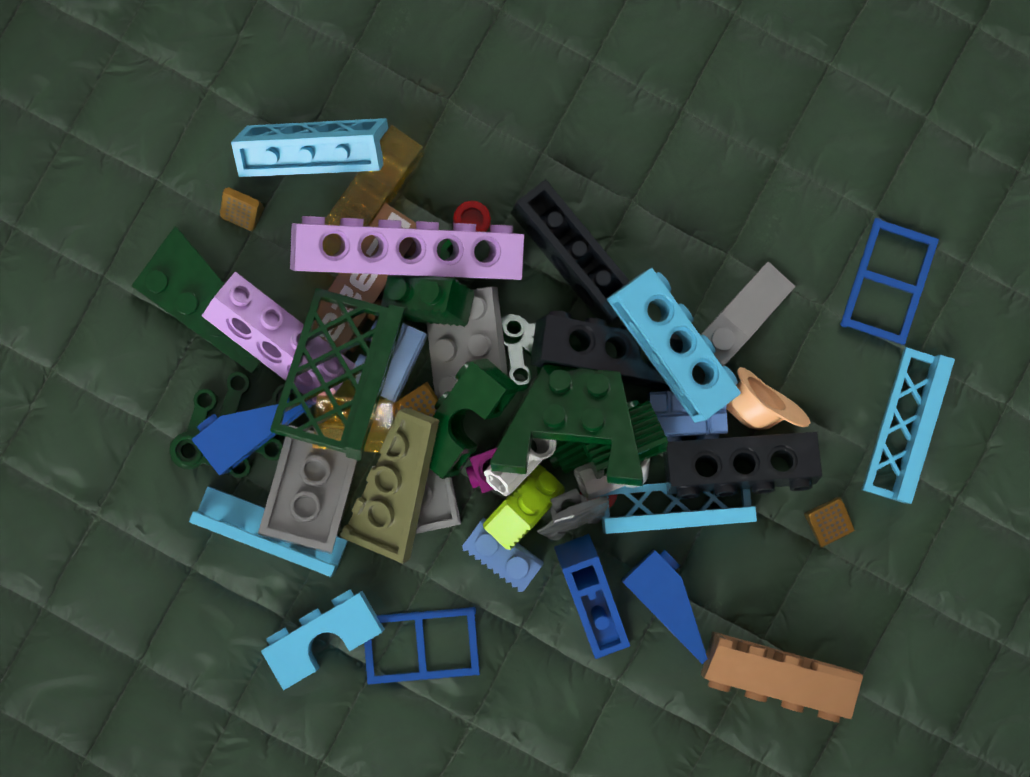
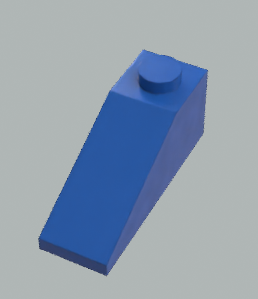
(236, 436)
(664, 594)
(592, 596)

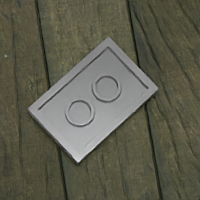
(478, 340)
(307, 495)

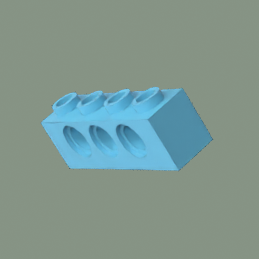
(654, 339)

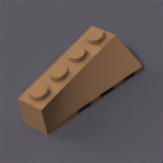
(782, 676)

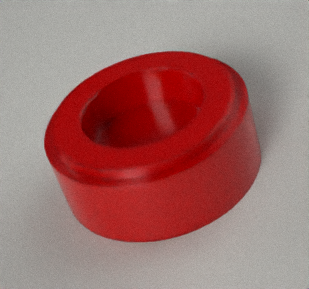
(473, 213)

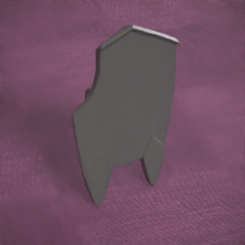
(574, 516)

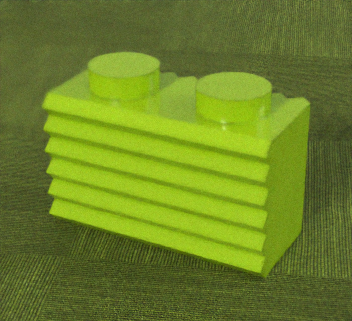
(523, 507)

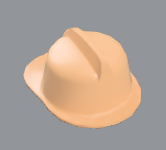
(762, 406)

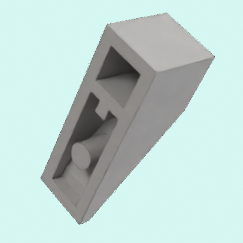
(747, 312)

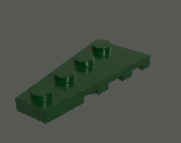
(184, 287)

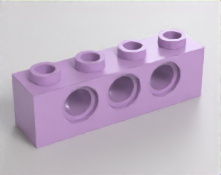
(269, 332)

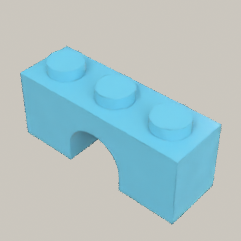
(291, 653)

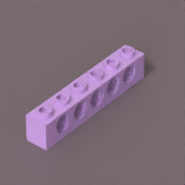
(503, 261)

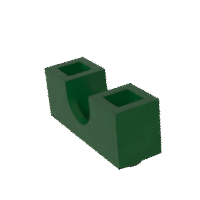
(480, 389)

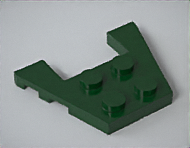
(574, 408)

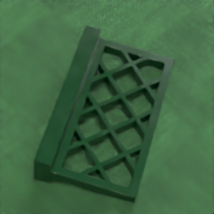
(370, 383)

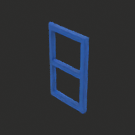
(916, 290)
(423, 674)

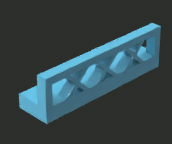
(310, 147)
(922, 428)
(672, 520)
(241, 521)

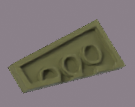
(392, 500)

